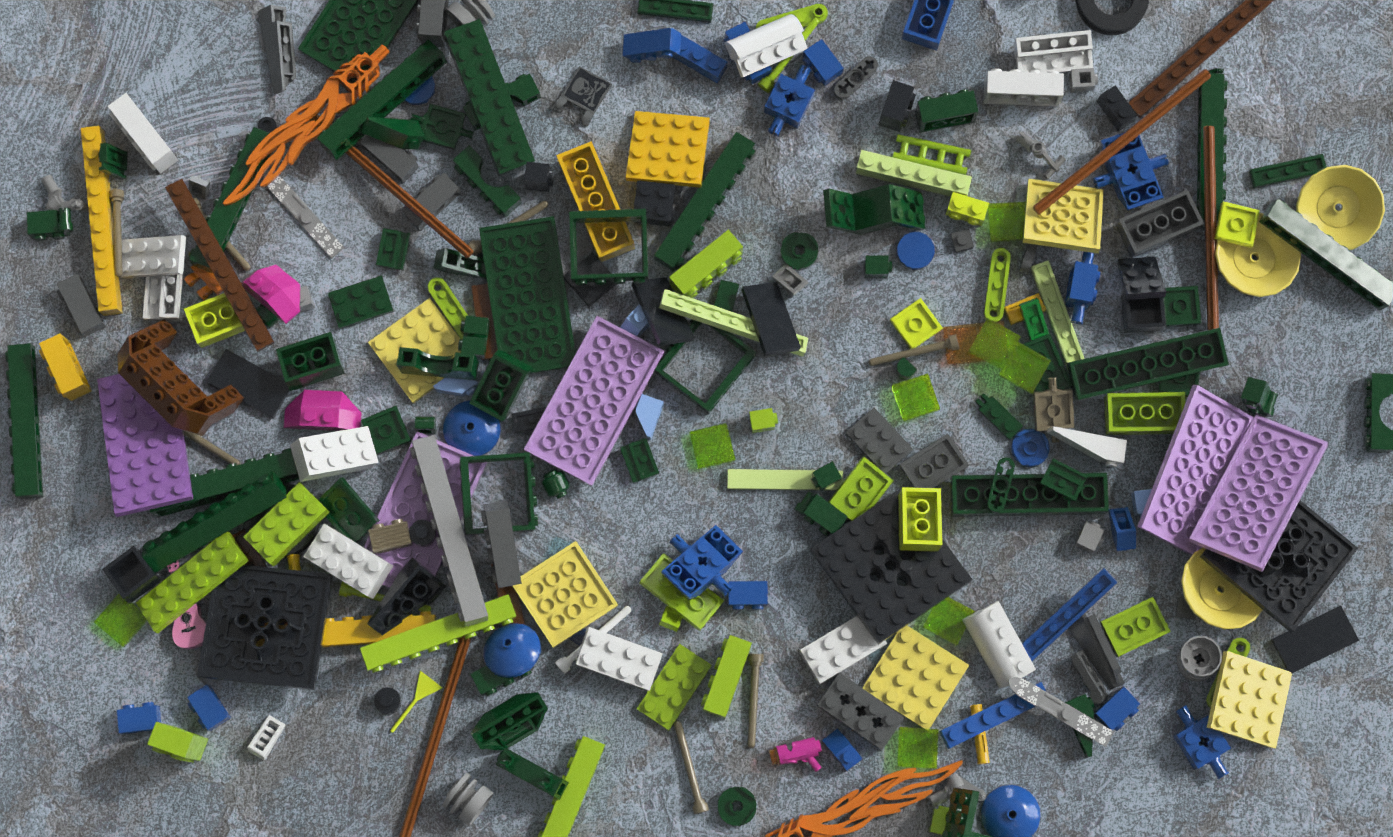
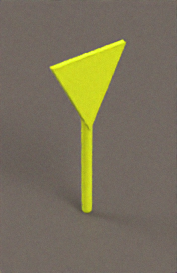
(424, 688)

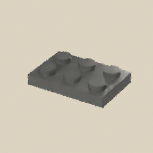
(879, 441)
(934, 464)

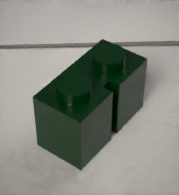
(474, 336)

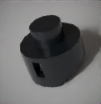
(422, 533)
(387, 700)

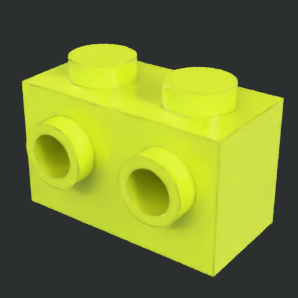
(967, 209)

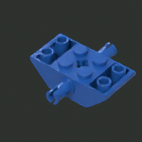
(1136, 188)
(702, 563)

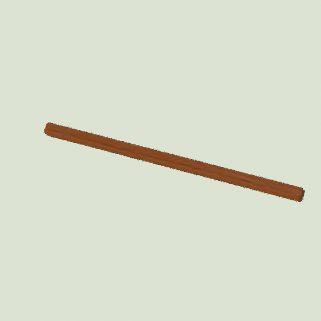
(1121, 142)
(408, 200)
(1210, 227)
(435, 737)

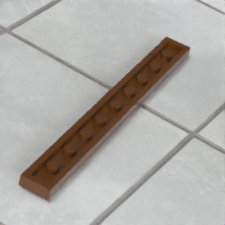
(1197, 55)
(219, 265)

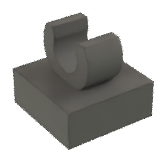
(199, 186)

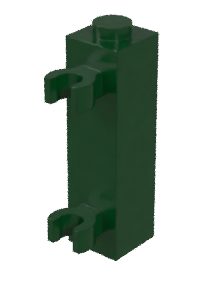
(531, 773)

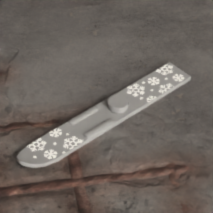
(305, 216)
(1061, 710)

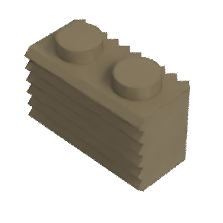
(390, 537)

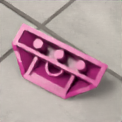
(275, 291)
(322, 411)

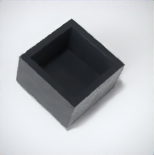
(896, 105)
(657, 200)
(1143, 314)
(131, 575)

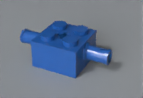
(786, 89)
(1081, 286)
(1189, 739)

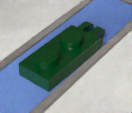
(998, 416)

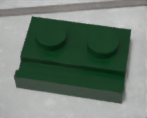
(113, 160)
(393, 249)
(639, 460)
(1063, 479)

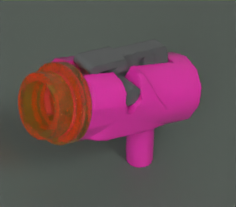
(795, 750)

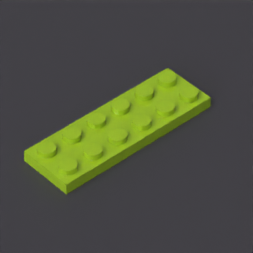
(192, 582)

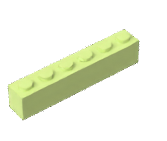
(912, 174)

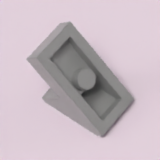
(789, 280)

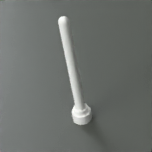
(565, 663)

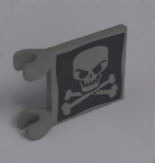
(585, 92)

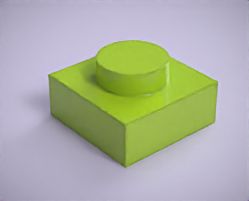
(670, 619)

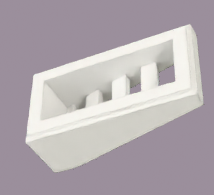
(260, 734)

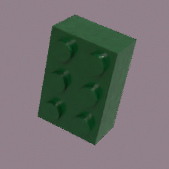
(946, 110)
(310, 361)
(500, 385)

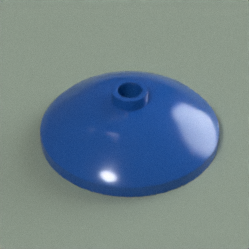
(475, 441)
(515, 658)
(997, 808)

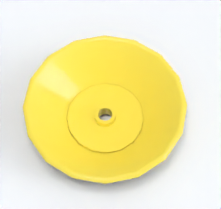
(1360, 201)
(1268, 275)
(1223, 610)

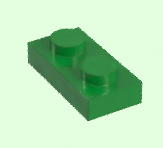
(1033, 319)

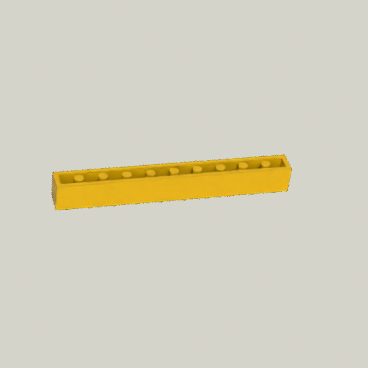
(101, 223)
(359, 632)

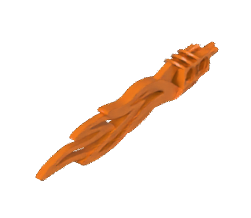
(296, 125)
(814, 822)

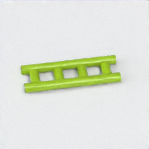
(942, 149)

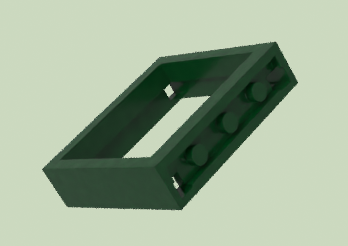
(608, 216)
(673, 350)
(531, 500)

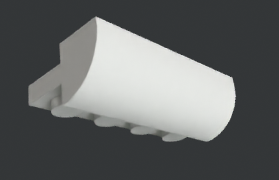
(767, 45)
(1054, 52)
(163, 298)
(998, 644)

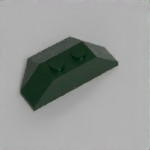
(510, 722)

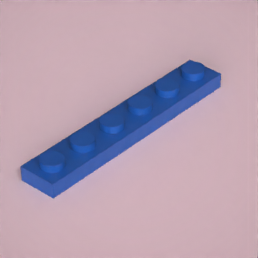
(1068, 613)
(985, 719)

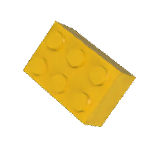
(64, 367)

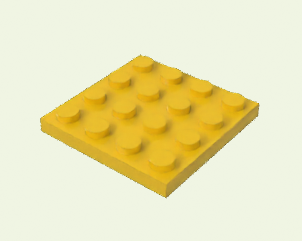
(668, 149)

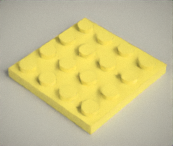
(1069, 222)
(419, 329)
(564, 594)
(915, 677)
(1249, 699)

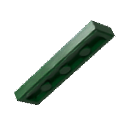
(677, 9)
(1287, 171)

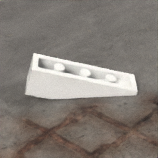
(1099, 447)

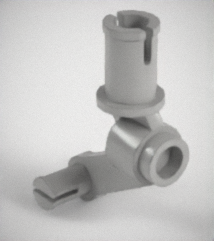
(1039, 151)
(56, 201)
(956, 782)

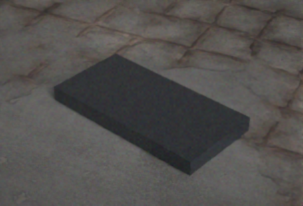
(770, 318)
(665, 325)
(257, 386)
(1315, 640)

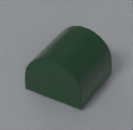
(905, 369)
(425, 424)

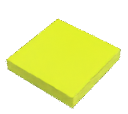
(1237, 224)
(916, 324)

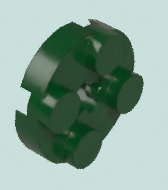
(799, 240)
(734, 795)

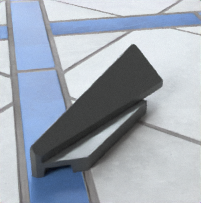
(1096, 647)

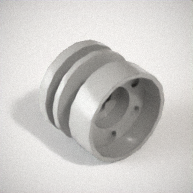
(470, 11)
(1209, 655)
(467, 799)

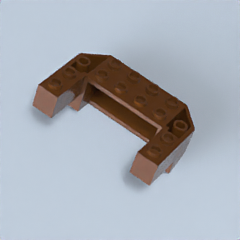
(166, 386)

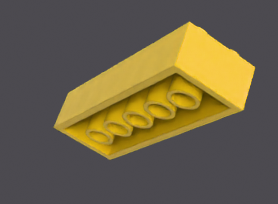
(593, 192)

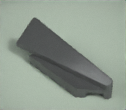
(278, 46)

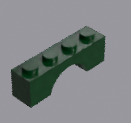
(521, 90)
(503, 198)
(420, 363)
(1379, 436)

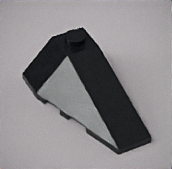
(408, 593)

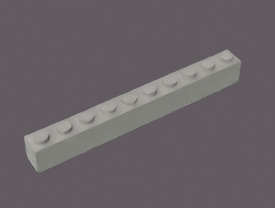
(449, 530)

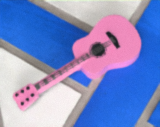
(190, 626)

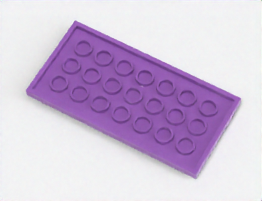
(142, 451)

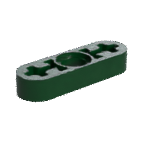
(991, 497)

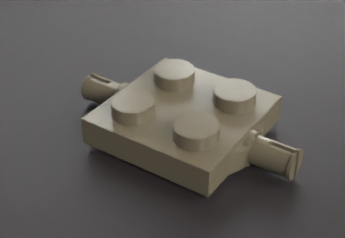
(1053, 408)

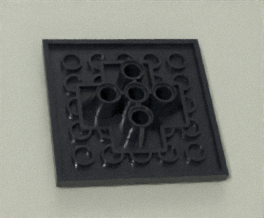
(1286, 588)
(883, 604)
(288, 655)

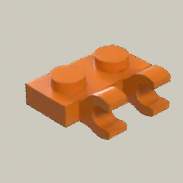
(208, 278)

